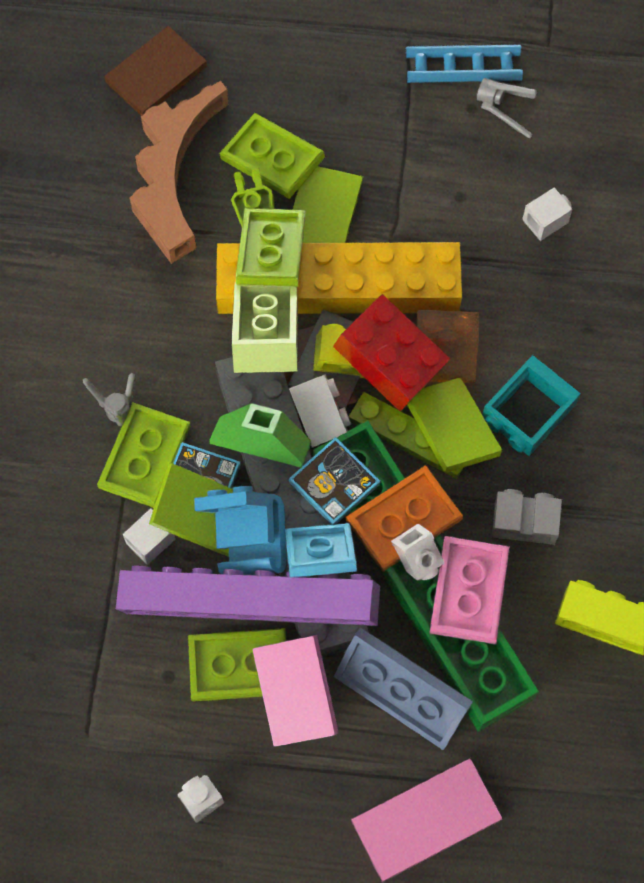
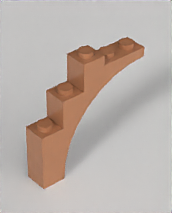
(160, 164)

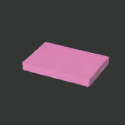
(469, 590)
(295, 691)

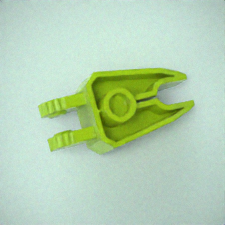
(254, 198)

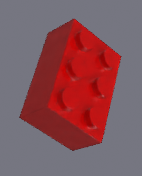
(391, 352)

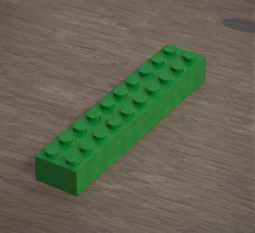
(478, 670)

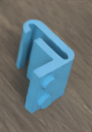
(250, 527)

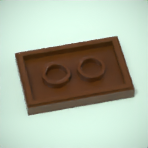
(155, 71)

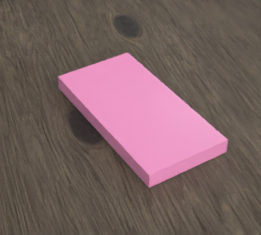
(426, 820)

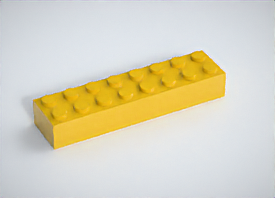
(356, 274)

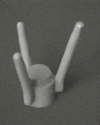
(493, 92)
(116, 404)

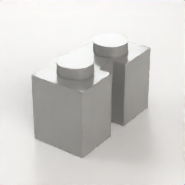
(526, 518)

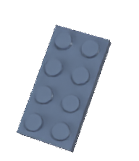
(402, 688)

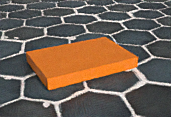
(408, 503)

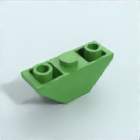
(262, 434)

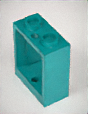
(546, 382)

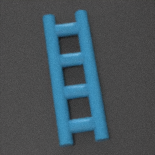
(450, 73)

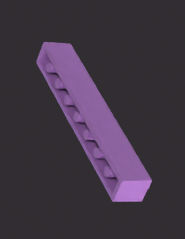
(248, 596)

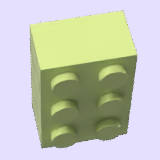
(265, 328)

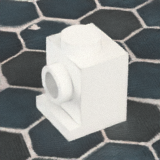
(418, 553)
(200, 797)

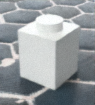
(547, 213)
(146, 539)

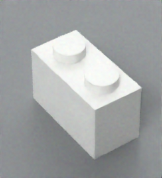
(319, 409)

